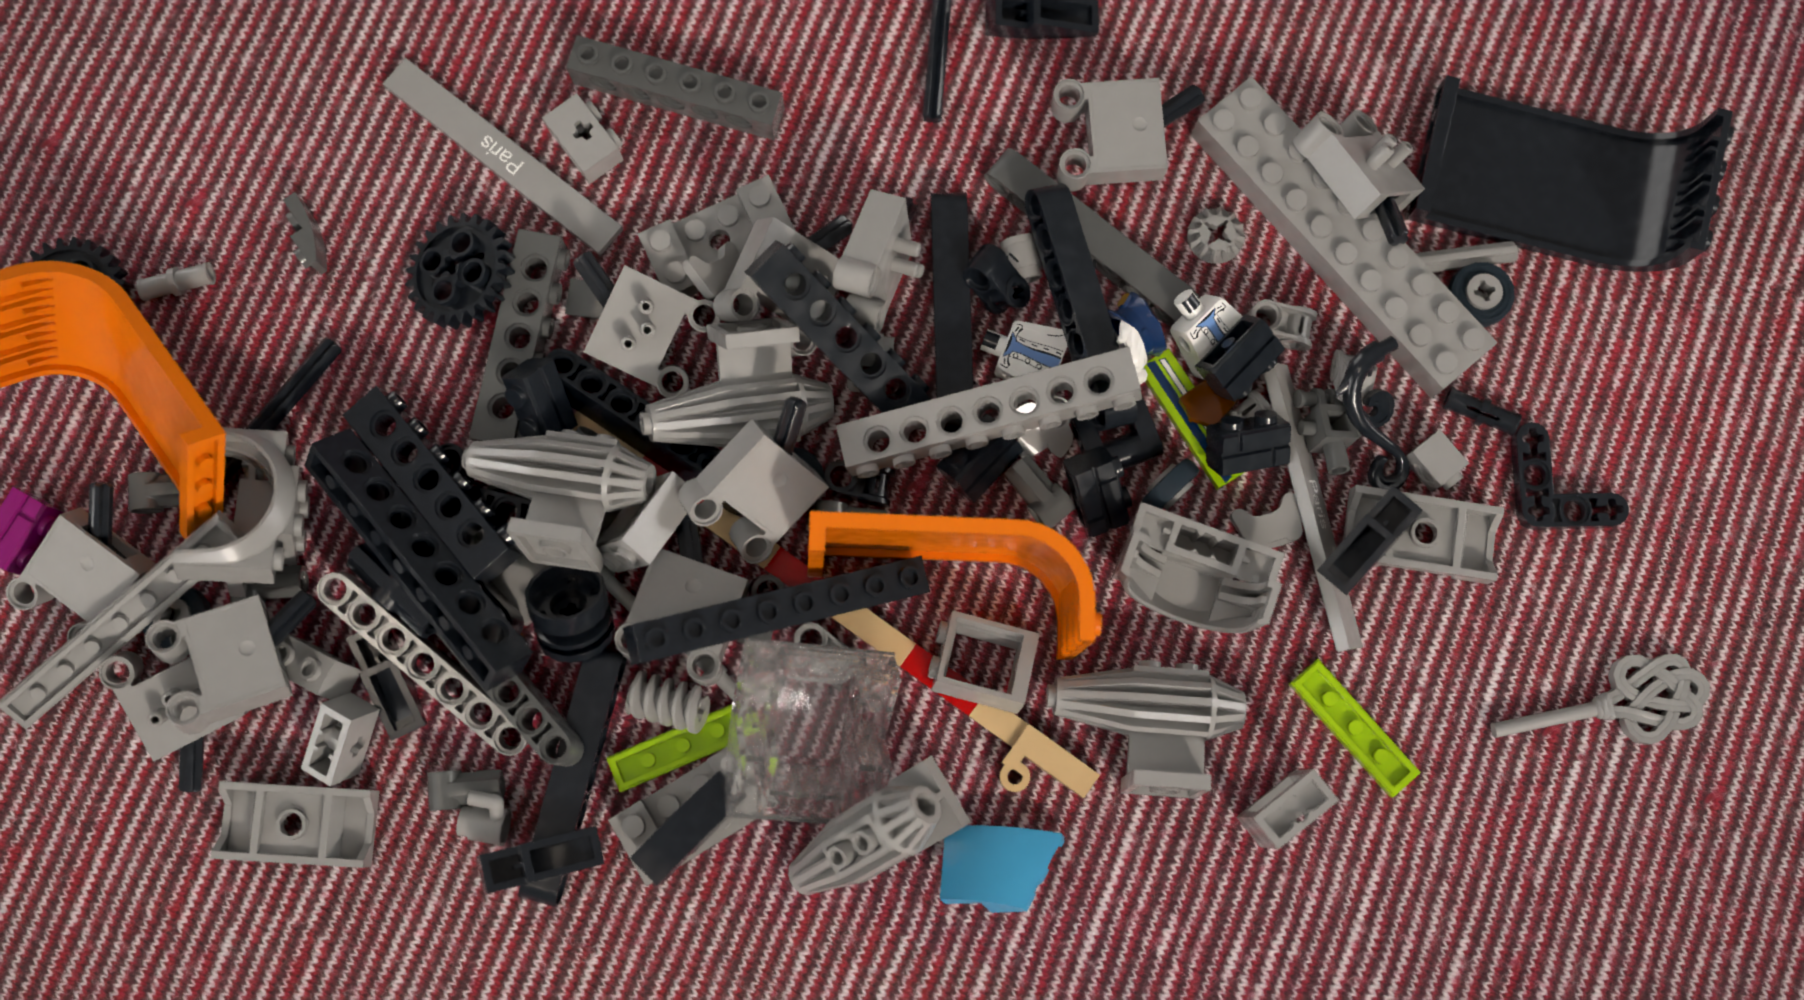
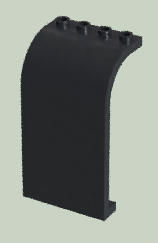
(1570, 182)

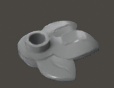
(1037, 440)

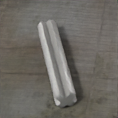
(1460, 257)

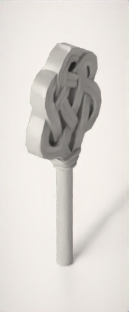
(1675, 682)

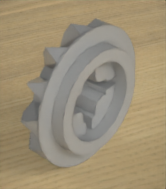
(1220, 250)

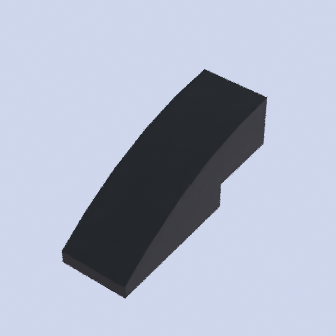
(1042, 18)
(1370, 540)
(388, 688)
(683, 831)
(540, 860)

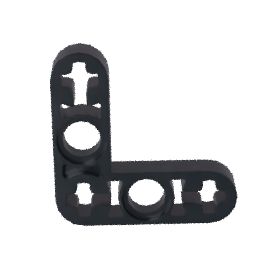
(1552, 503)

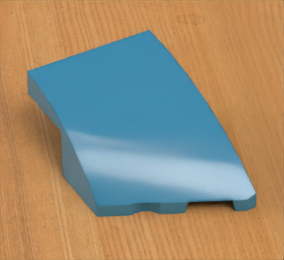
(996, 866)

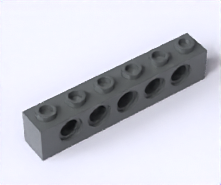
(676, 87)
(530, 251)

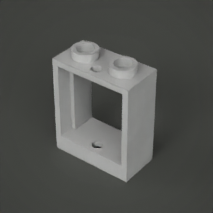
(643, 529)
(994, 632)
(1274, 815)

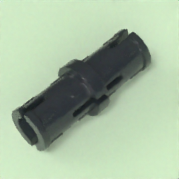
(1505, 420)

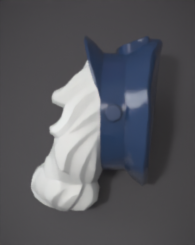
(1138, 329)

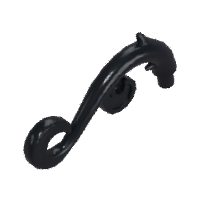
(1383, 409)

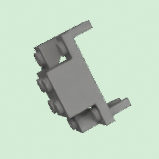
(266, 511)
(1195, 572)

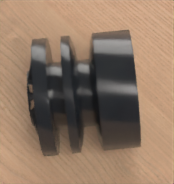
(570, 613)

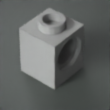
(1437, 462)

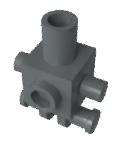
(1326, 427)

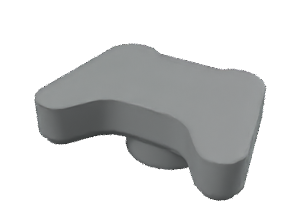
(714, 276)
(1271, 528)

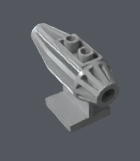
(751, 385)
(569, 487)
(1164, 716)
(880, 831)

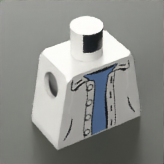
(1201, 325)
(1026, 349)

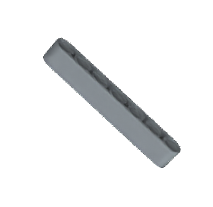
(407, 655)

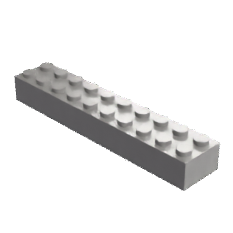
(1377, 281)

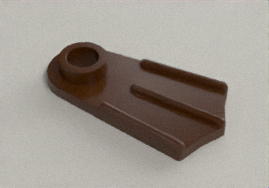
(1204, 405)

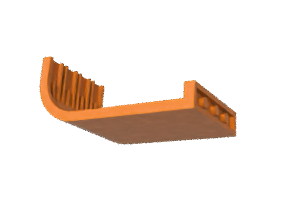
(86, 326)
(969, 539)

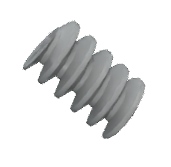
(666, 704)

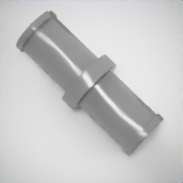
(176, 281)

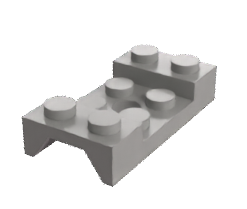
(675, 242)
(1460, 541)
(644, 817)
(334, 830)

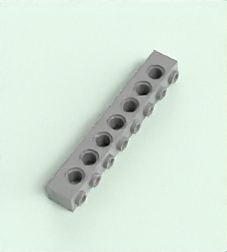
(1004, 396)

